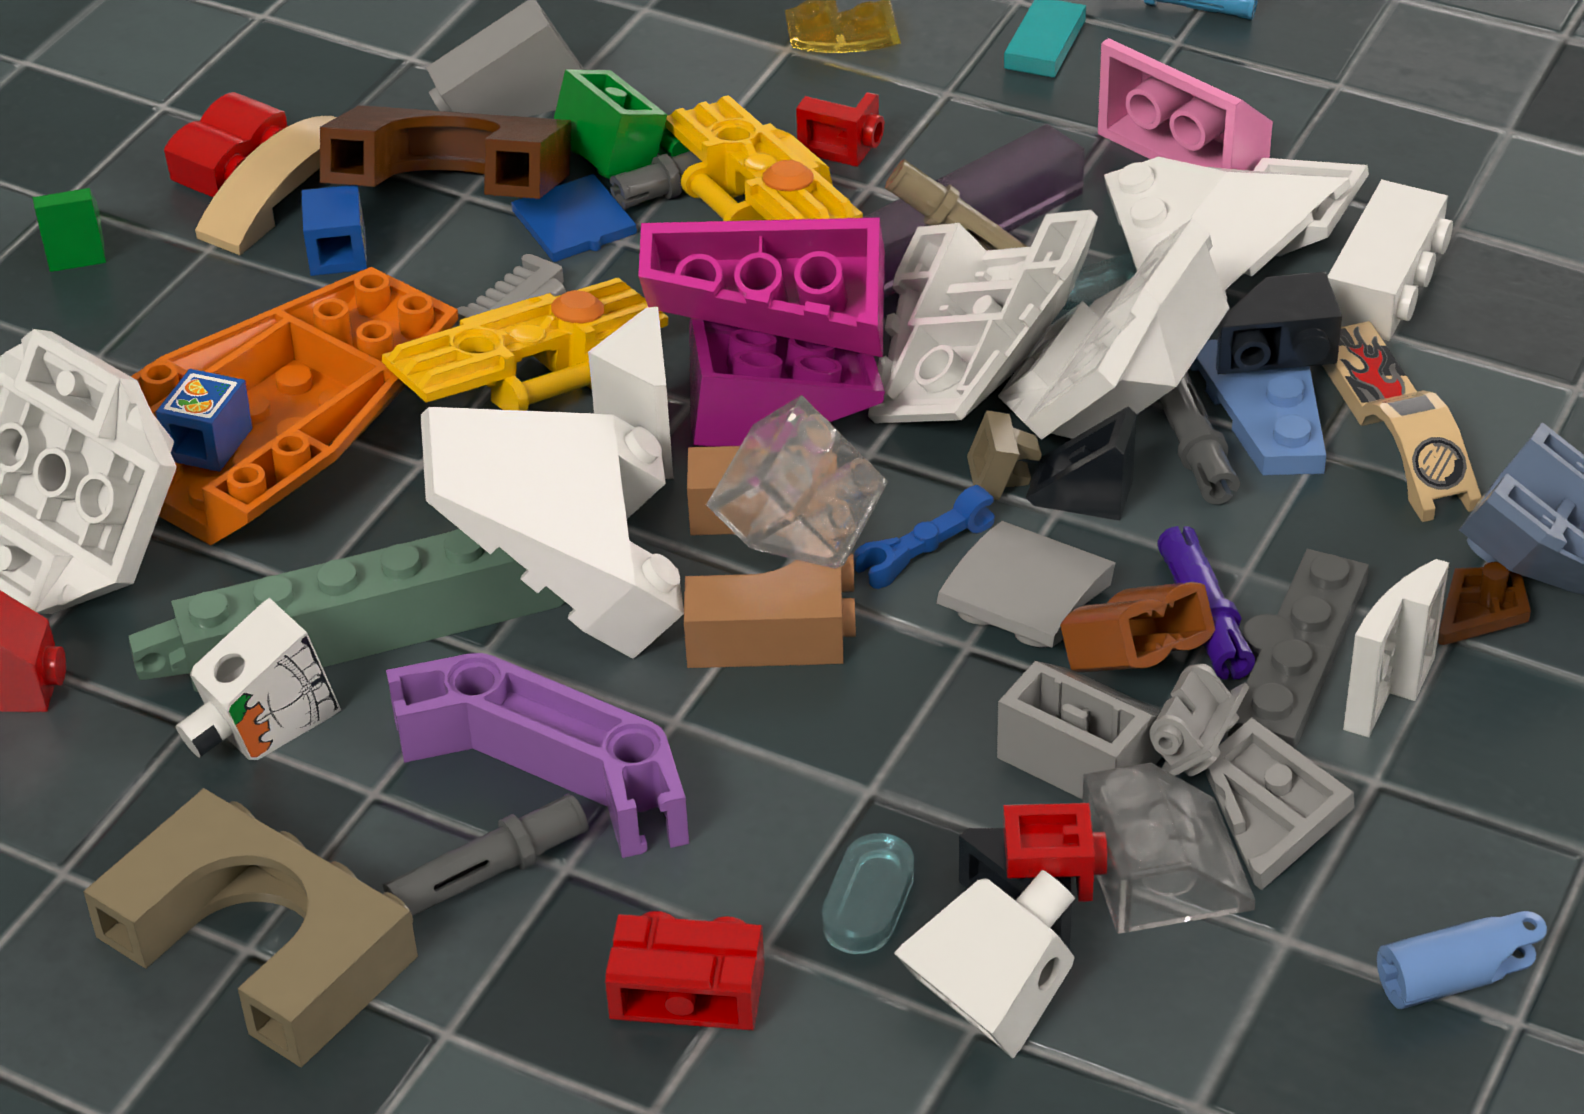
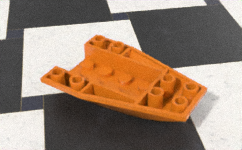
(309, 387)

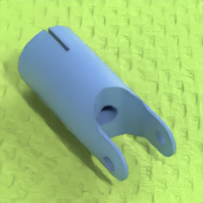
(1457, 958)

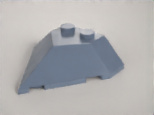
(1535, 514)

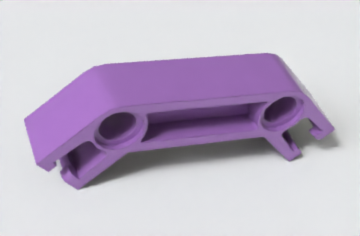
(543, 731)

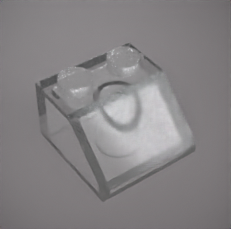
(1164, 849)

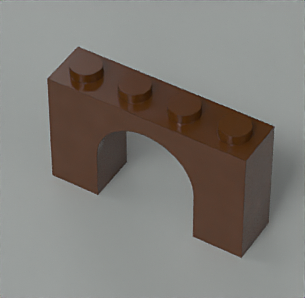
(515, 153)

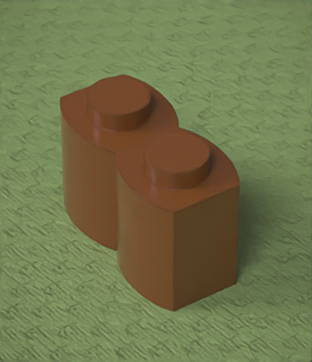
(1137, 627)

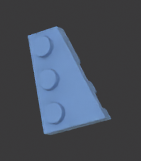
(1270, 414)

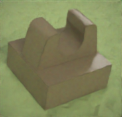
(996, 454)

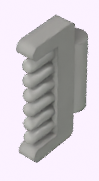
(531, 280)

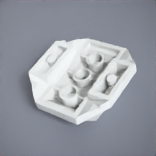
(1125, 344)
(76, 474)

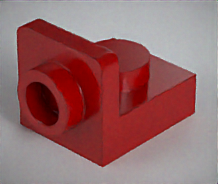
(839, 130)
(1056, 841)

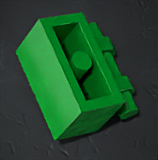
(613, 122)

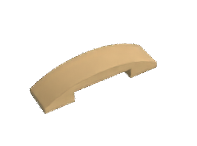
(244, 203)

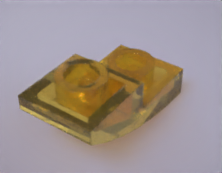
(823, 28)

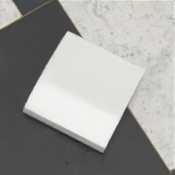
(1395, 645)

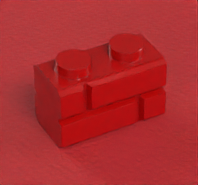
(685, 971)

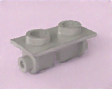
(1195, 720)

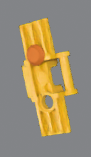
(755, 160)
(491, 343)

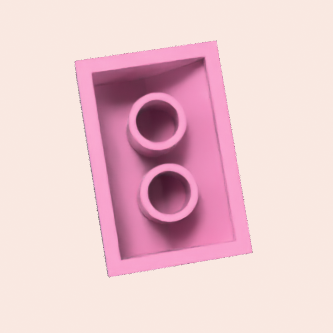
(1175, 114)

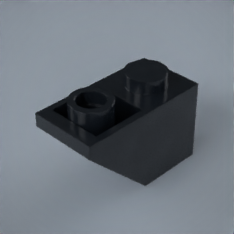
(1281, 326)

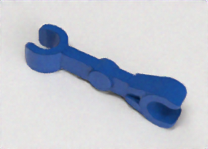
(894, 554)

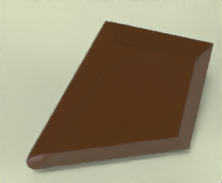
(1483, 602)

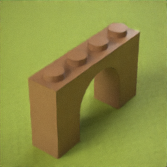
(762, 617)

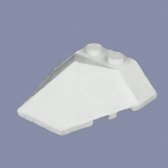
(972, 314)

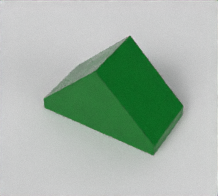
(70, 229)

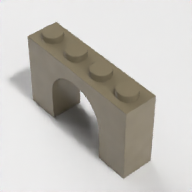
(223, 857)

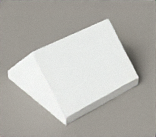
(631, 379)

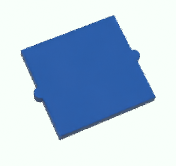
(574, 218)

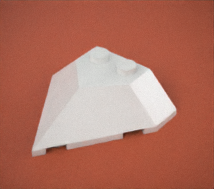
(1242, 210)

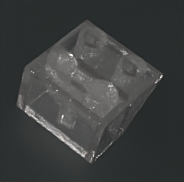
(798, 488)

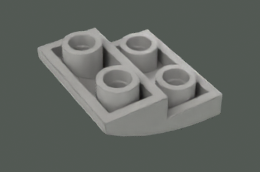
(1024, 583)

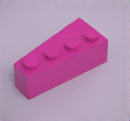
(772, 277)

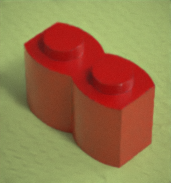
(211, 149)

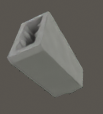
(505, 68)

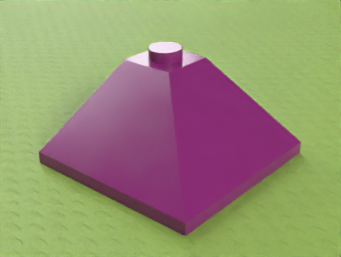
(750, 374)

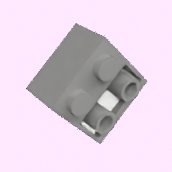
(1070, 726)

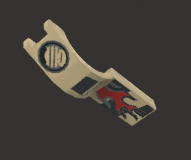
(1419, 421)

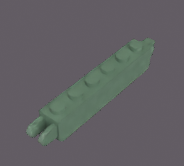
(355, 603)

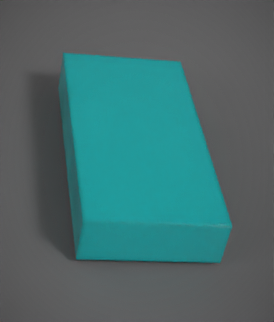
(1044, 37)

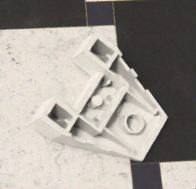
(559, 504)

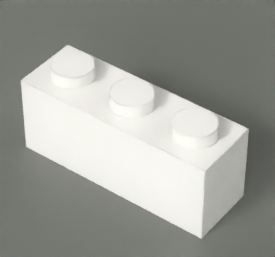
(1390, 256)

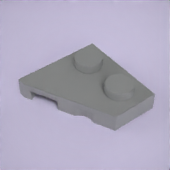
(1273, 799)

